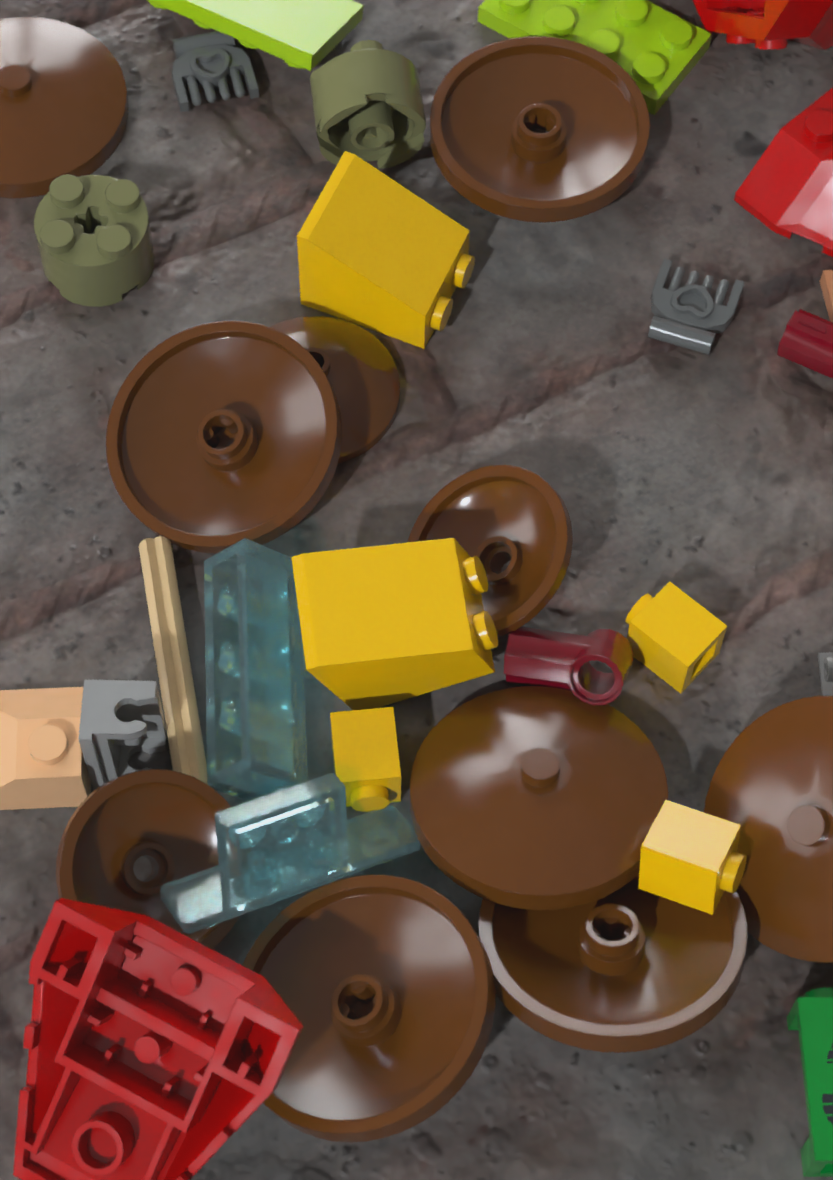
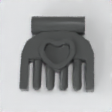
(209, 61)
(688, 313)

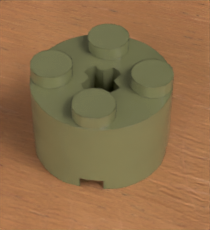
(368, 106)
(94, 238)

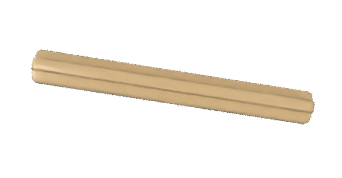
(172, 658)

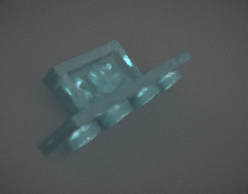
(284, 849)

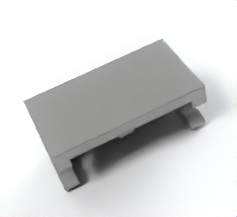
(118, 722)

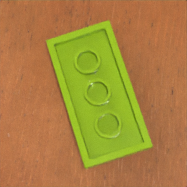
(636, 34)

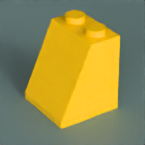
(381, 255)
(393, 620)

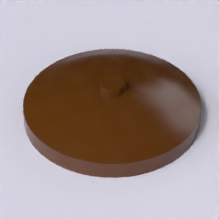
(58, 104)
(539, 129)
(224, 436)
(781, 794)
(536, 797)
(616, 969)
(388, 1005)

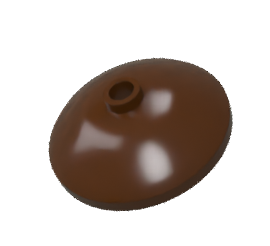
(359, 373)
(502, 518)
(134, 816)

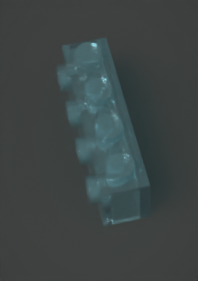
(253, 673)

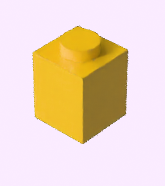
(674, 635)
(367, 757)
(691, 857)

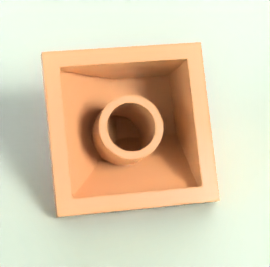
(41, 749)

